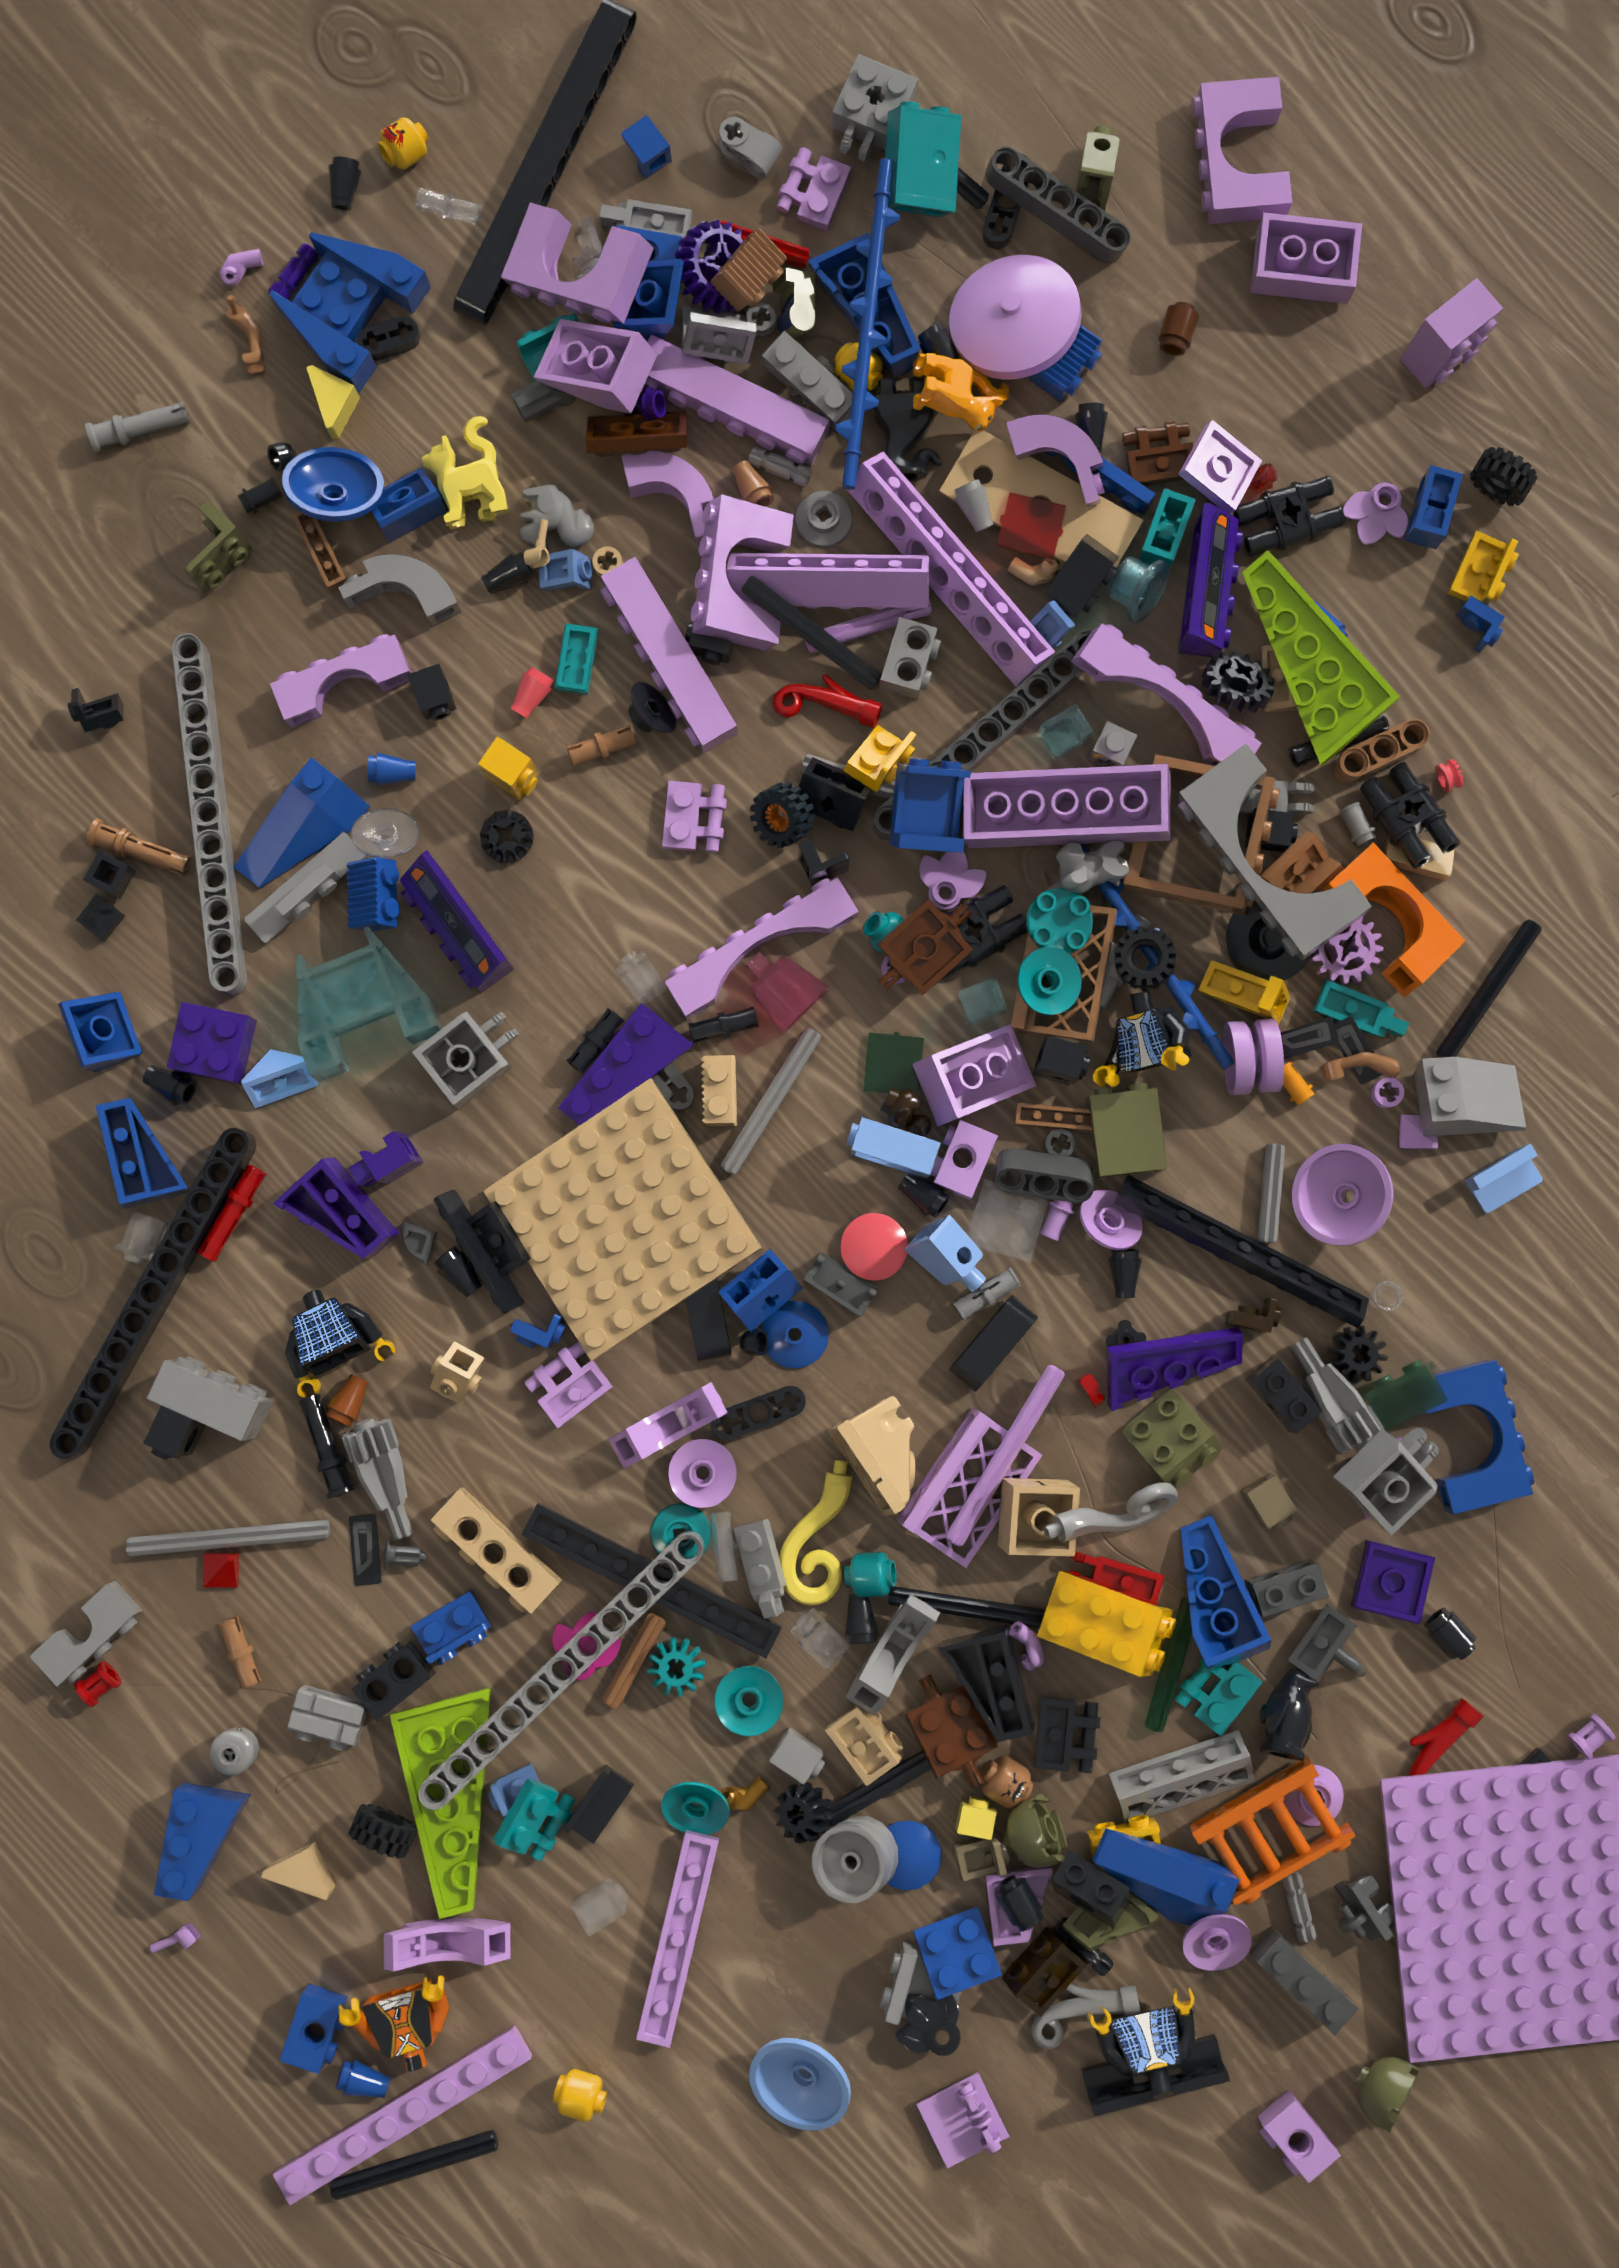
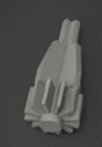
(1344, 1412)
(380, 1470)

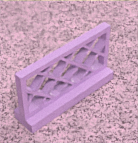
(941, 1478)

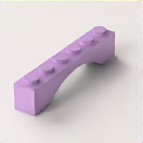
(1111, 658)
(819, 912)

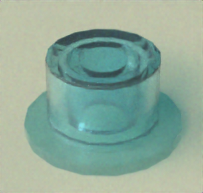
(1139, 586)

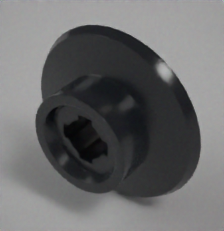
(650, 709)

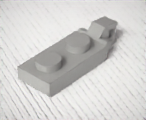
(647, 217)
(762, 1566)

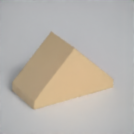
(302, 1871)

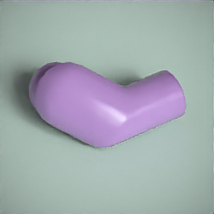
(237, 265)
(1034, 1653)

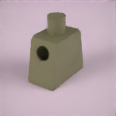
(1098, 161)

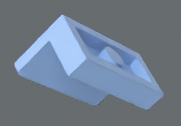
(1504, 1179)

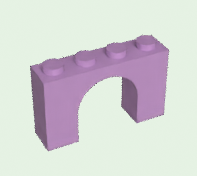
(1229, 192)
(603, 292)
(717, 607)

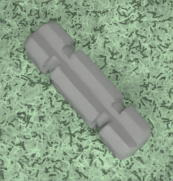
(780, 466)
(1299, 1907)

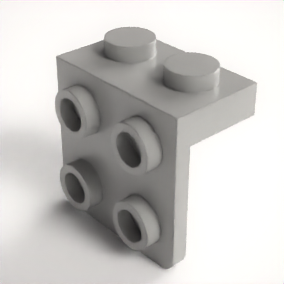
(907, 1979)

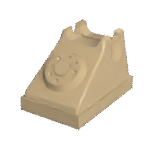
(879, 1453)

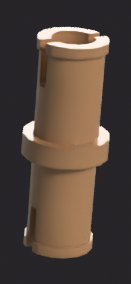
(601, 745)
(239, 1652)

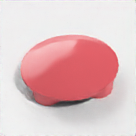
(874, 1246)

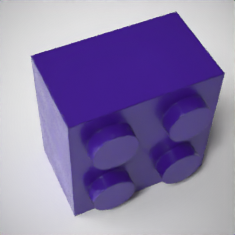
(211, 1043)

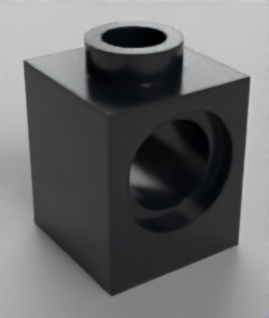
(432, 692)
(1282, 832)

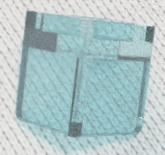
(1065, 731)
(982, 1001)

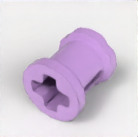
(1591, 1736)

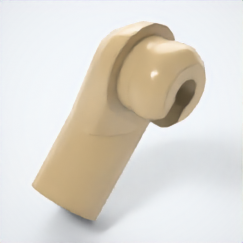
(1036, 574)

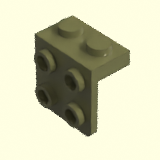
(1172, 1439)

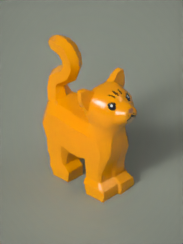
(949, 390)

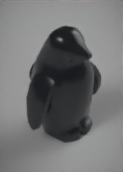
(1288, 1716)

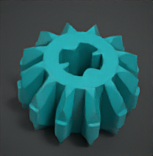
(664, 1663)

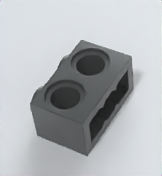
(1287, 1587)

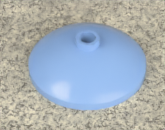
(800, 2084)

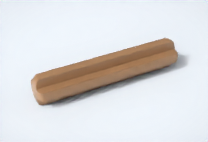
(633, 1660)

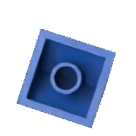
(408, 505)
(100, 1030)

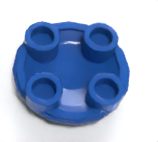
(917, 1854)

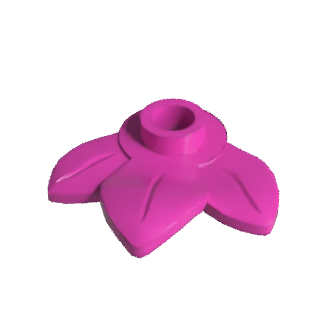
(564, 1633)

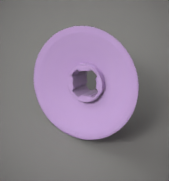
(1330, 1791)

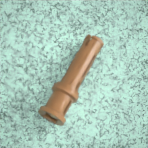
(124, 844)

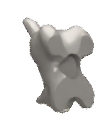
(1083, 870)

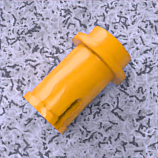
(1296, 1085)

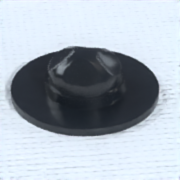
(1258, 948)

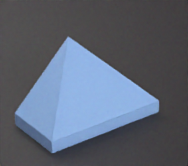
(276, 1078)

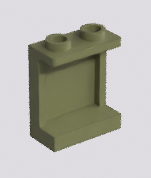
(1127, 1131)

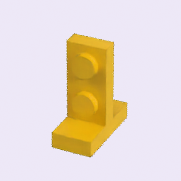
(1246, 991)

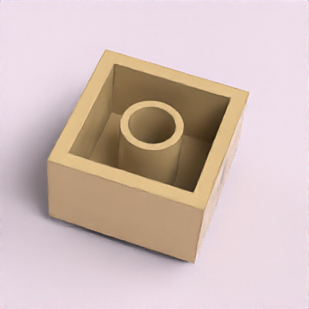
(1030, 1506)

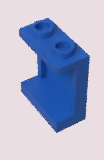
(928, 806)

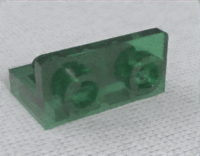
(1407, 1395)

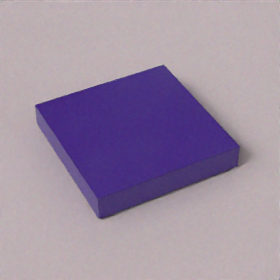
(1392, 1582)

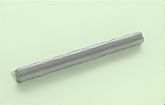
(228, 1537)

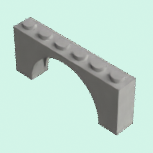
(1301, 918)

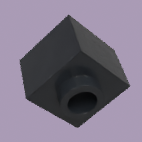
(102, 868)

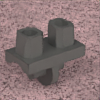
(1360, 1912)

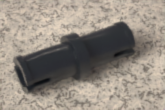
(723, 1025)
(595, 1040)

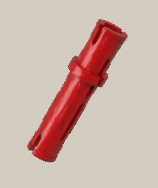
(234, 1207)

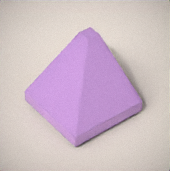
(1412, 1134)

